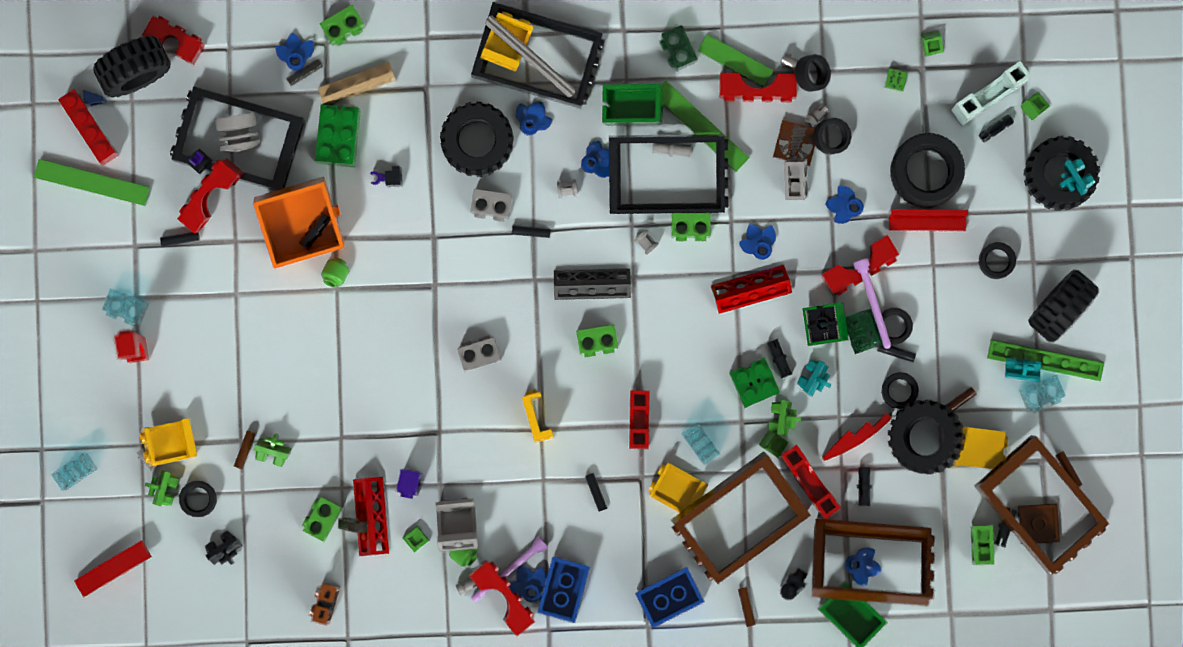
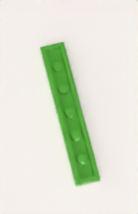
(699, 124)
(92, 182)
(1049, 360)

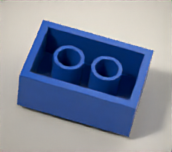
(563, 589)
(669, 597)

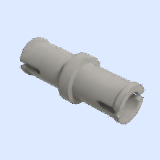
(672, 149)

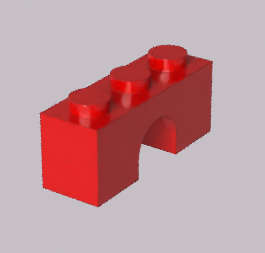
(189, 46)
(639, 419)

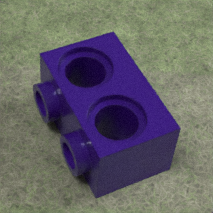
(408, 483)

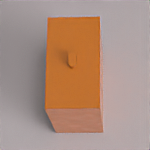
(286, 218)

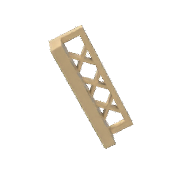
(357, 84)

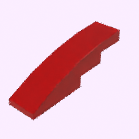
(850, 440)
(113, 568)

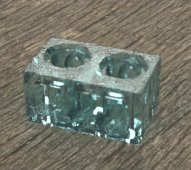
(126, 304)
(1040, 388)
(700, 443)
(74, 471)

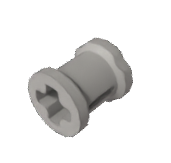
(567, 188)
(646, 242)

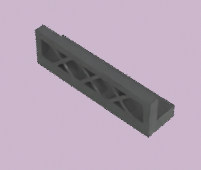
(592, 287)

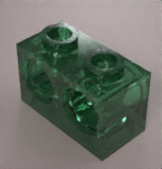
(683, 46)
(863, 331)

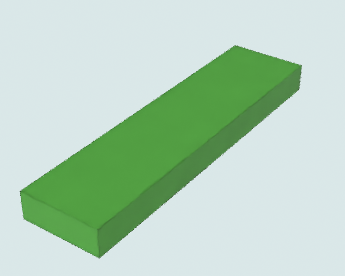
(735, 60)

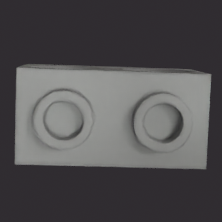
(796, 179)
(492, 199)
(480, 358)

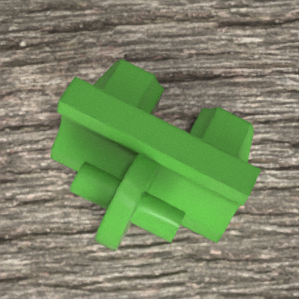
(786, 418)
(272, 447)
(160, 496)

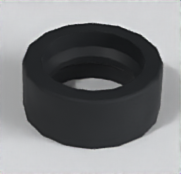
(823, 73)
(846, 136)
(999, 246)
(908, 324)
(903, 376)
(183, 499)

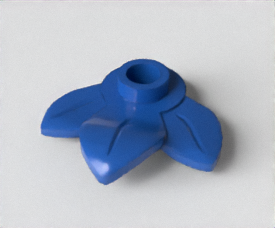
(295, 49)
(532, 115)
(598, 157)
(842, 203)
(758, 239)
(865, 567)
(527, 580)

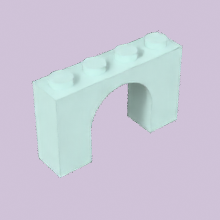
(991, 94)

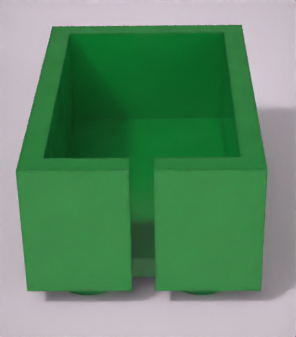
(632, 104)
(337, 135)
(853, 618)

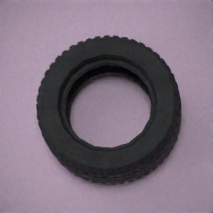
(939, 145)

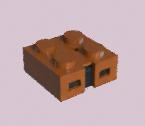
(323, 609)

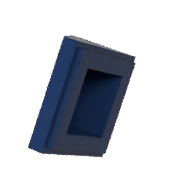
(93, 99)

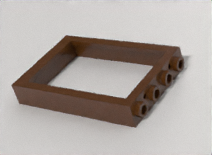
(759, 462)
(1007, 467)
(873, 531)

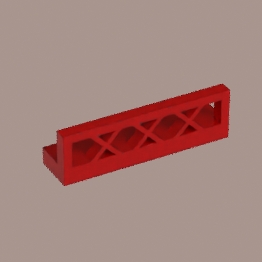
(927, 220)
(752, 291)
(364, 501)

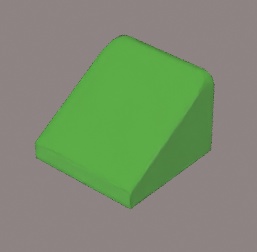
(932, 43)
(1035, 106)
(773, 443)

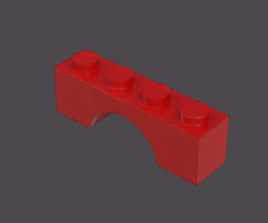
(733, 87)
(87, 127)
(196, 212)
(881, 253)
(131, 346)
(809, 482)
(516, 616)

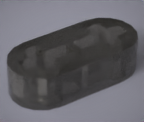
(353, 525)

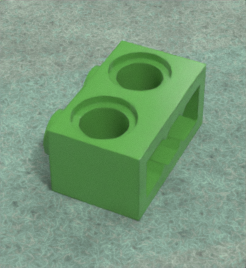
(340, 21)
(690, 221)
(596, 335)
(326, 521)
(982, 545)

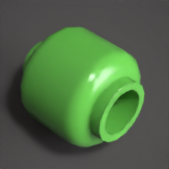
(335, 272)
(464, 557)

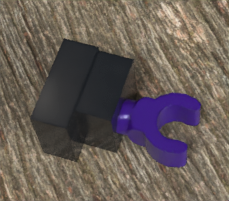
(199, 161)
(391, 178)

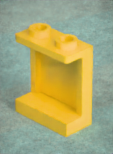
(498, 51)
(537, 435)
(168, 443)
(982, 448)
(676, 488)

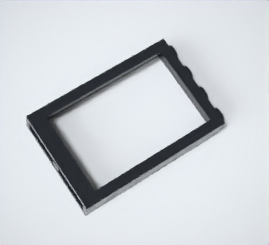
(480, 64)
(288, 150)
(615, 175)

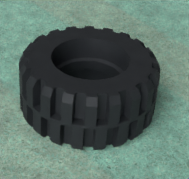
(131, 66)
(476, 113)
(1036, 178)
(1063, 306)
(901, 430)

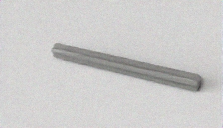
(530, 56)

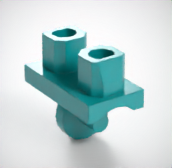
(1072, 169)
(1022, 369)
(818, 378)

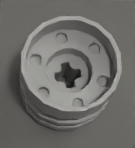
(237, 132)

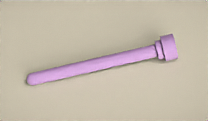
(862, 267)
(538, 546)

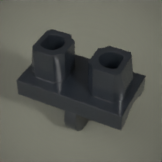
(225, 551)
(793, 584)

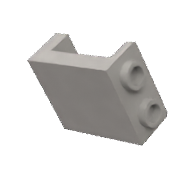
(456, 525)

